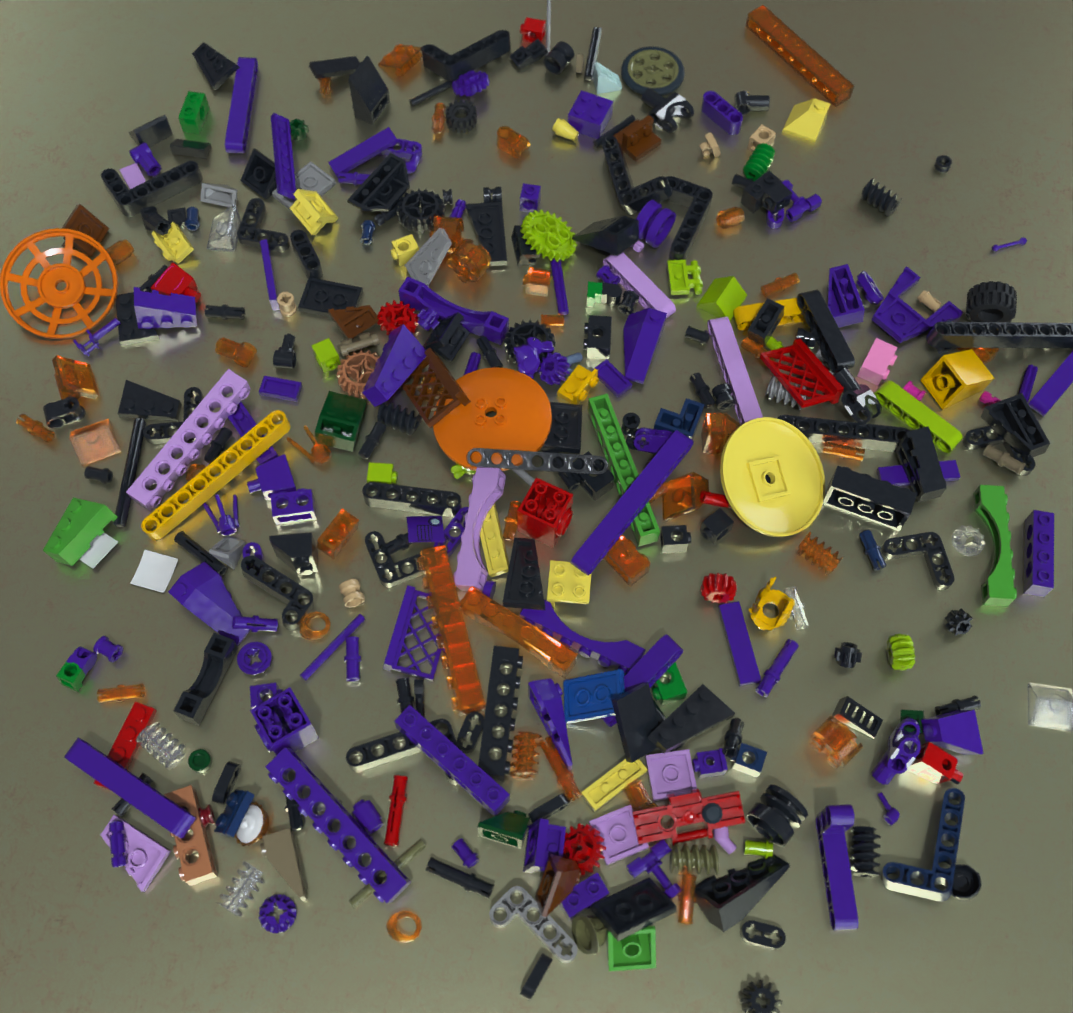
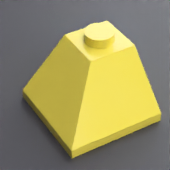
(807, 119)

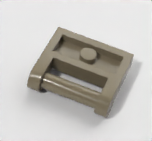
(364, 340)

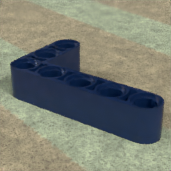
(942, 854)

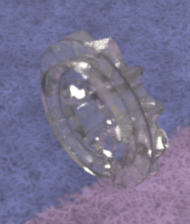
(971, 549)

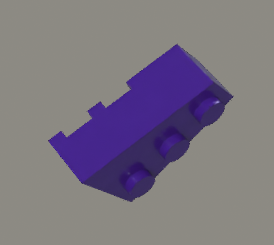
(164, 311)

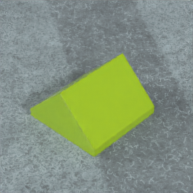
(722, 297)

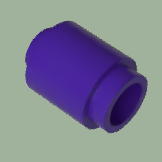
(367, 816)

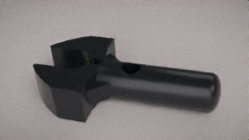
(419, 696)

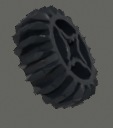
(409, 210)
(520, 332)

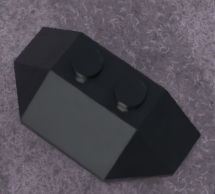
(383, 186)

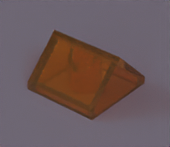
(94, 442)

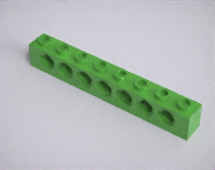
(621, 464)

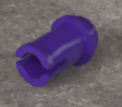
(465, 853)

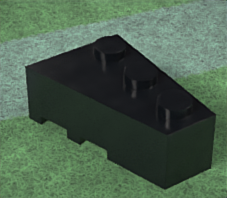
(921, 464)

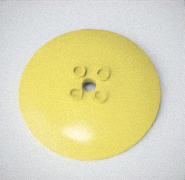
(795, 473)

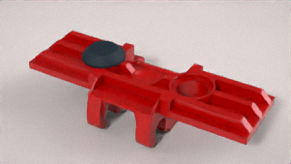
(688, 809)

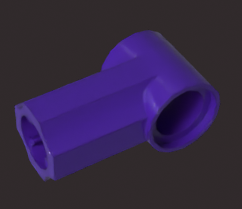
(143, 156)

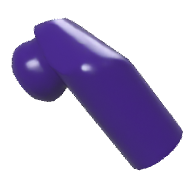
(412, 165)

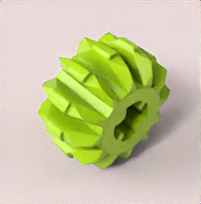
(900, 652)

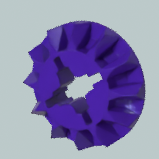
(253, 649)
(286, 919)

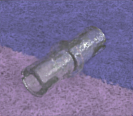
(798, 610)

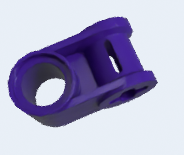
(654, 439)

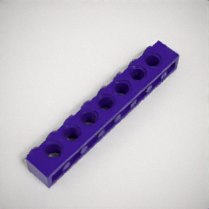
(278, 772)

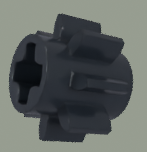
(958, 622)
(848, 655)

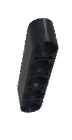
(825, 330)
(404, 493)

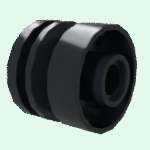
(777, 815)

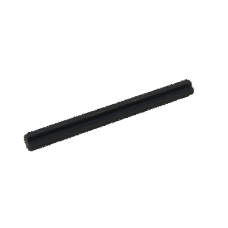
(129, 472)

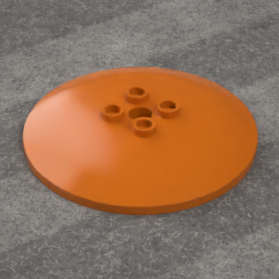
(520, 420)

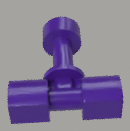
(800, 204)
(652, 863)

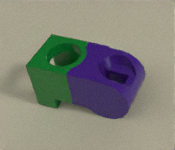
(76, 668)

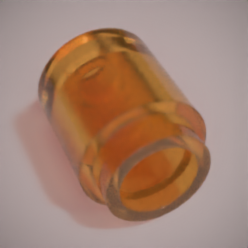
(730, 217)
(120, 251)

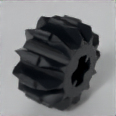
(765, 994)

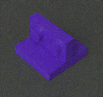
(542, 841)

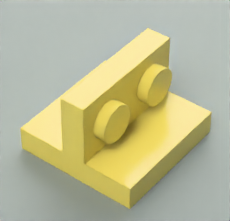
(312, 210)

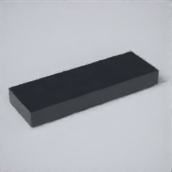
(334, 67)

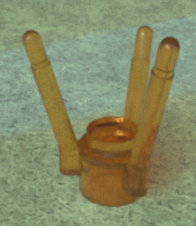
(319, 454)

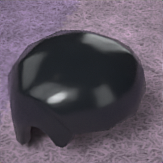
(965, 882)

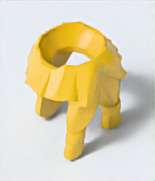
(776, 597)

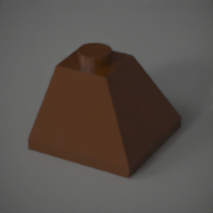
(556, 883)

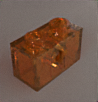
(337, 533)
(628, 570)

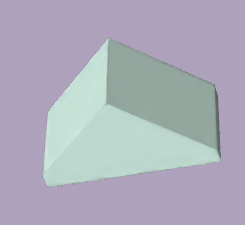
(605, 80)

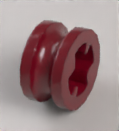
(207, 815)

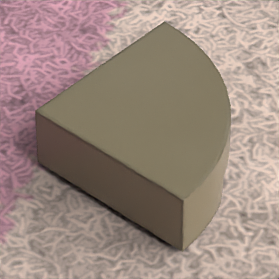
(579, 63)

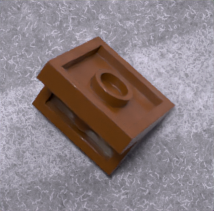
(638, 138)
(87, 223)

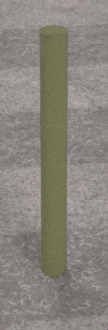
(400, 862)

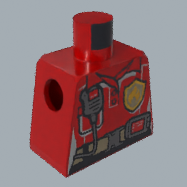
(935, 765)

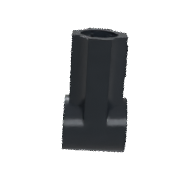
(745, 102)
(154, 221)

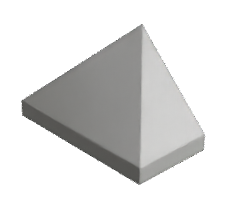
(218, 194)
(228, 550)

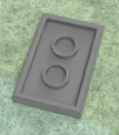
(310, 179)

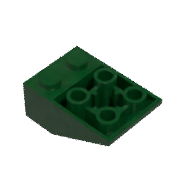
(340, 421)

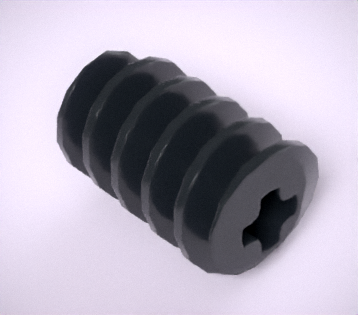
(880, 198)
(397, 419)
(864, 851)

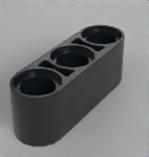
(306, 254)

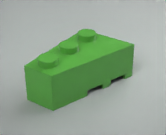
(76, 529)

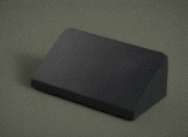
(190, 148)

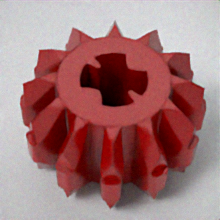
(718, 588)

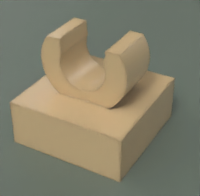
(710, 146)

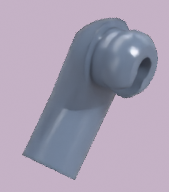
(572, 359)

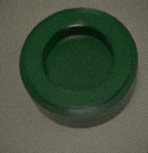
(200, 760)

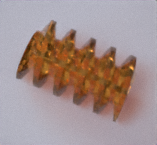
(819, 554)
(525, 755)

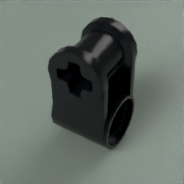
(61, 412)

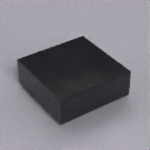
(177, 216)

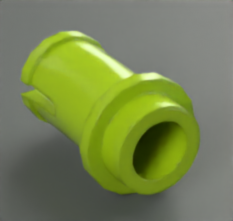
(773, 344)
(758, 848)

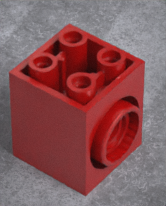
(545, 513)

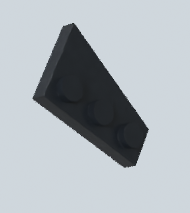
(214, 65)
(147, 404)

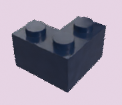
(685, 422)

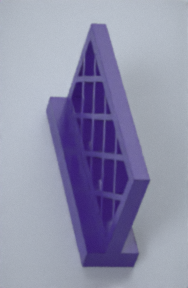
(399, 636)

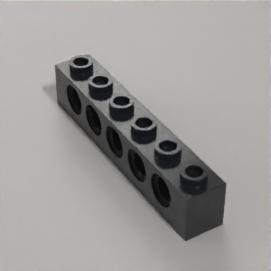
(502, 658)

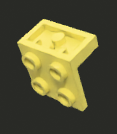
(567, 584)

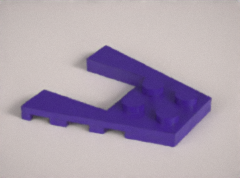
(903, 321)

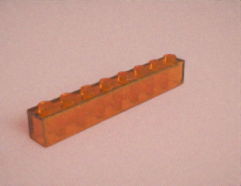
(799, 56)
(451, 630)

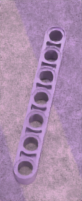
(734, 369)

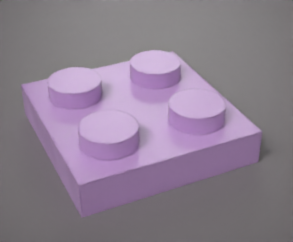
(670, 774)
(619, 835)

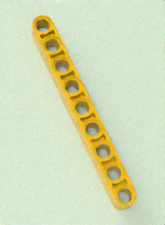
(214, 484)

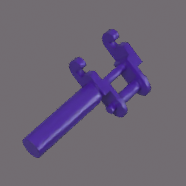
(96, 336)

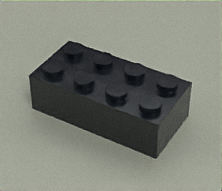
(869, 498)

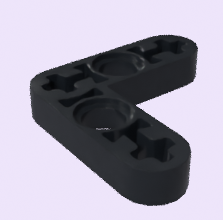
(256, 233)
(166, 427)
(984, 441)
(928, 550)
(389, 566)

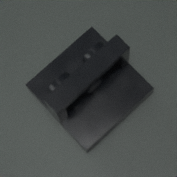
(447, 337)

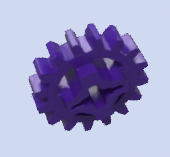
(470, 83)

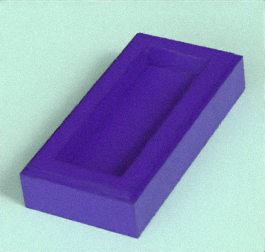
(613, 378)
(280, 388)

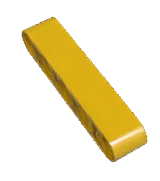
(746, 314)

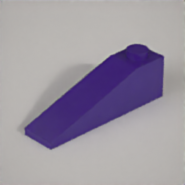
(641, 339)
(548, 704)

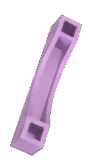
(487, 489)

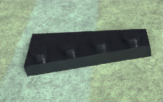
(489, 228)
(523, 579)
(690, 719)

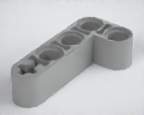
(537, 927)

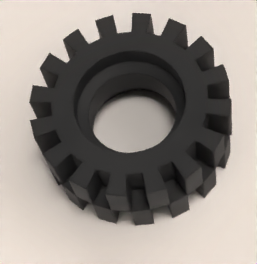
(461, 123)

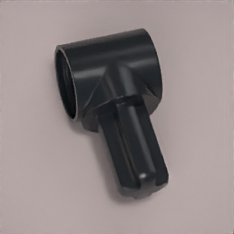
(285, 356)

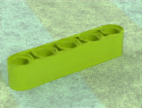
(917, 415)

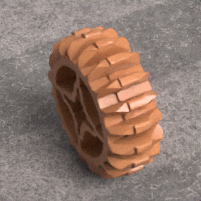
(355, 367)

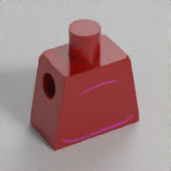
(176, 281)

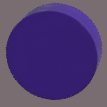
(489, 588)

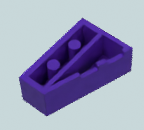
(843, 297)

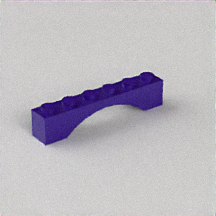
(477, 322)
(617, 655)

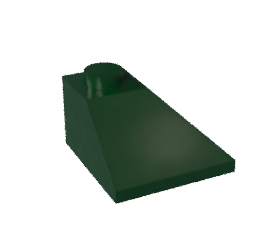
(506, 828)

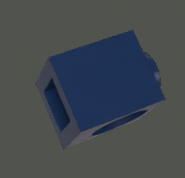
(758, 757)

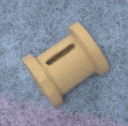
(287, 304)

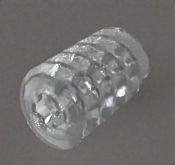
(161, 746)
(242, 889)

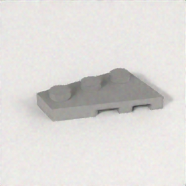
(429, 257)

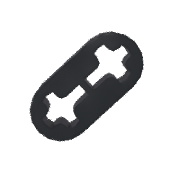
(475, 734)
(226, 782)
(549, 808)
(763, 941)
(536, 977)

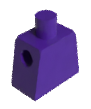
(273, 478)

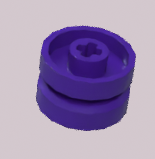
(655, 223)

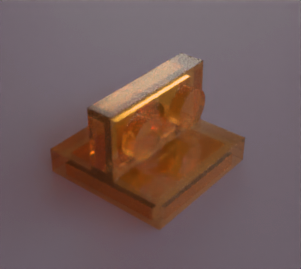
(74, 378)

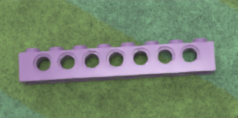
(203, 413)

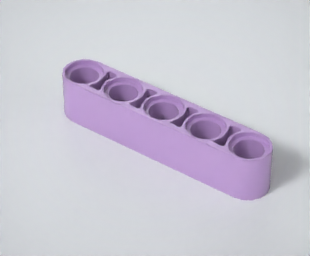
(635, 280)

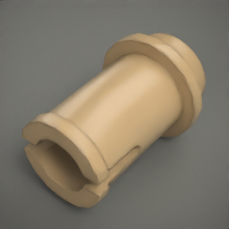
(928, 300)

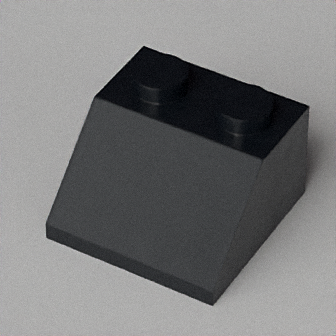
(297, 551)

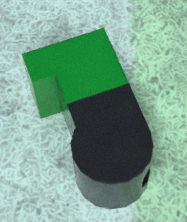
(603, 293)

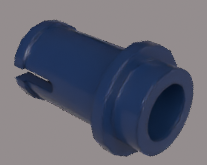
(192, 219)
(367, 232)

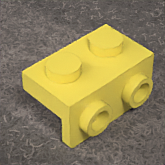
(174, 244)

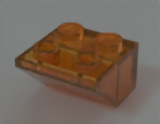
(716, 431)

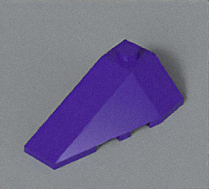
(206, 596)

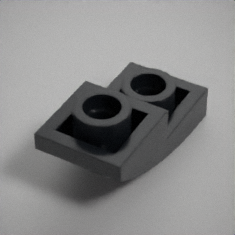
(525, 56)

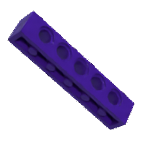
(452, 760)

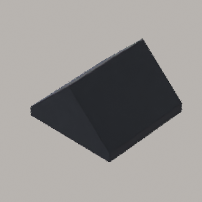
(152, 132)
(260, 174)

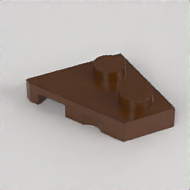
(354, 320)

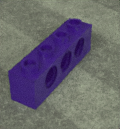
(1039, 553)

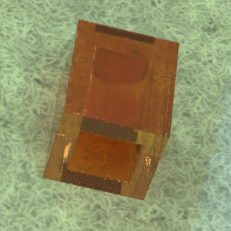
(537, 281)

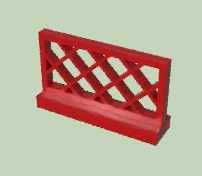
(811, 368)

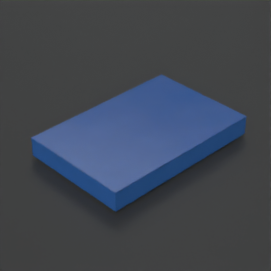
(592, 695)

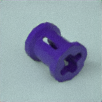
(607, 272)
(108, 649)

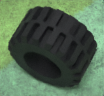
(991, 302)

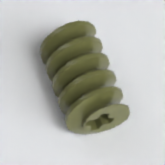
(694, 858)

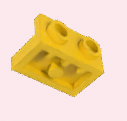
(578, 384)

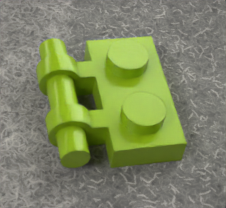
(678, 277)

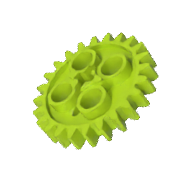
(548, 235)

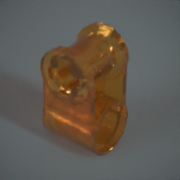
(511, 142)

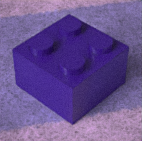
(590, 114)

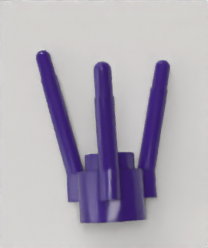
(226, 524)

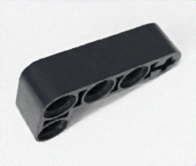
(274, 588)

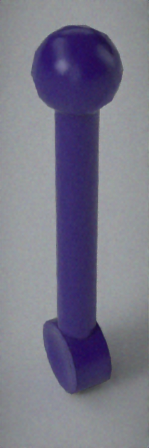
(1022, 241)

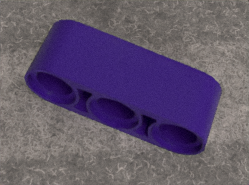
(721, 112)

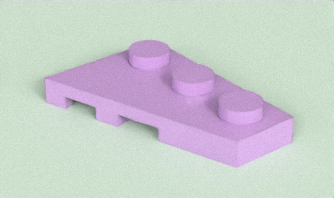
(142, 853)

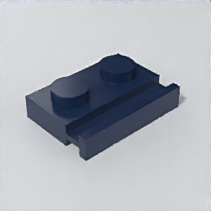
(236, 808)

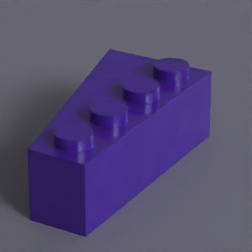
(398, 360)

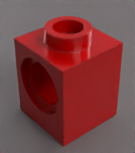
(532, 30)

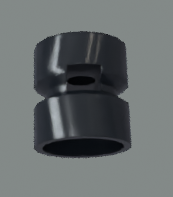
(559, 57)

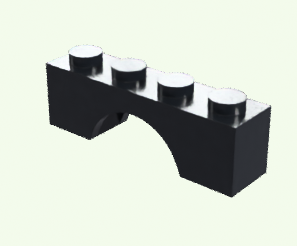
(217, 659)

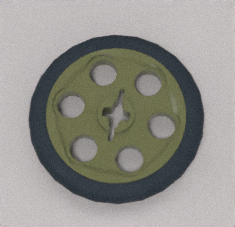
(644, 55)

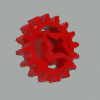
(395, 315)
(589, 841)

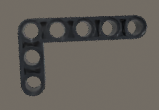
(467, 59)
(152, 191)
(631, 197)
(698, 201)
(390, 753)

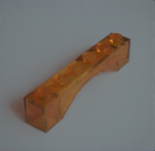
(542, 646)

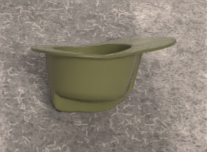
(588, 933)

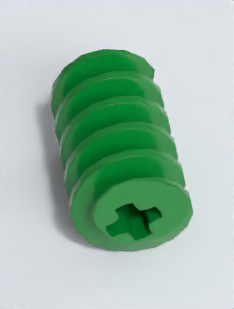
(759, 161)

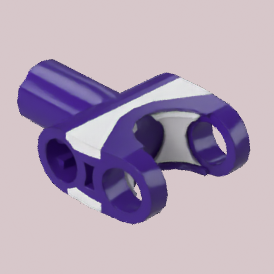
(899, 752)

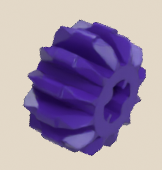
(554, 368)

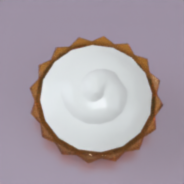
(253, 825)

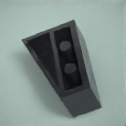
(1017, 425)

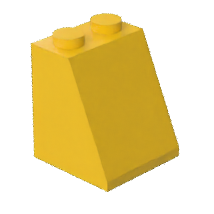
(956, 378)

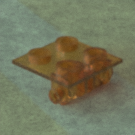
(402, 58)

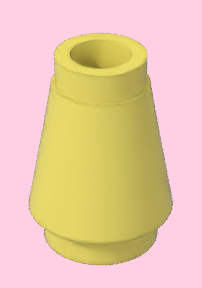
(564, 129)

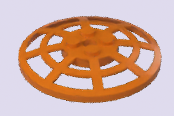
(52, 276)

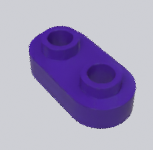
(866, 282)

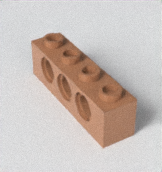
(204, 867)

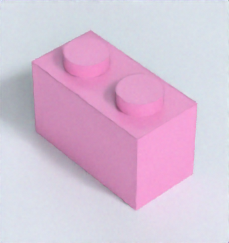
(877, 361)

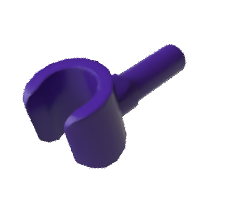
(892, 814)

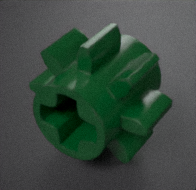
(298, 129)

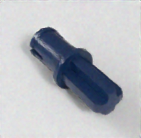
(872, 549)

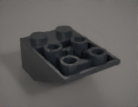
(368, 92)
(610, 235)

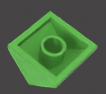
(632, 952)

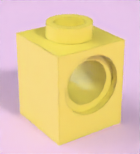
(404, 249)

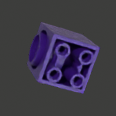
(283, 723)

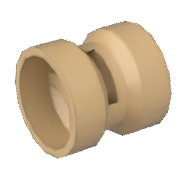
(351, 593)

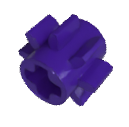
(428, 319)

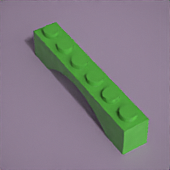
(991, 507)

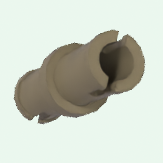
(1004, 459)

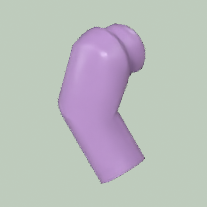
(721, 835)

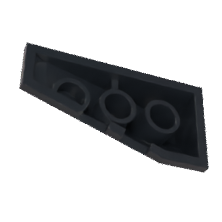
(733, 896)

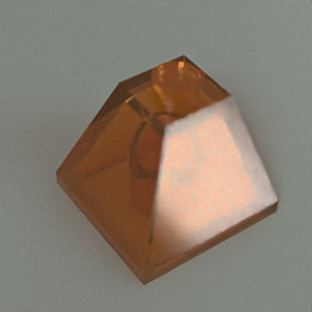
(683, 495)

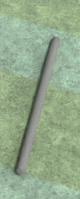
(548, 22)

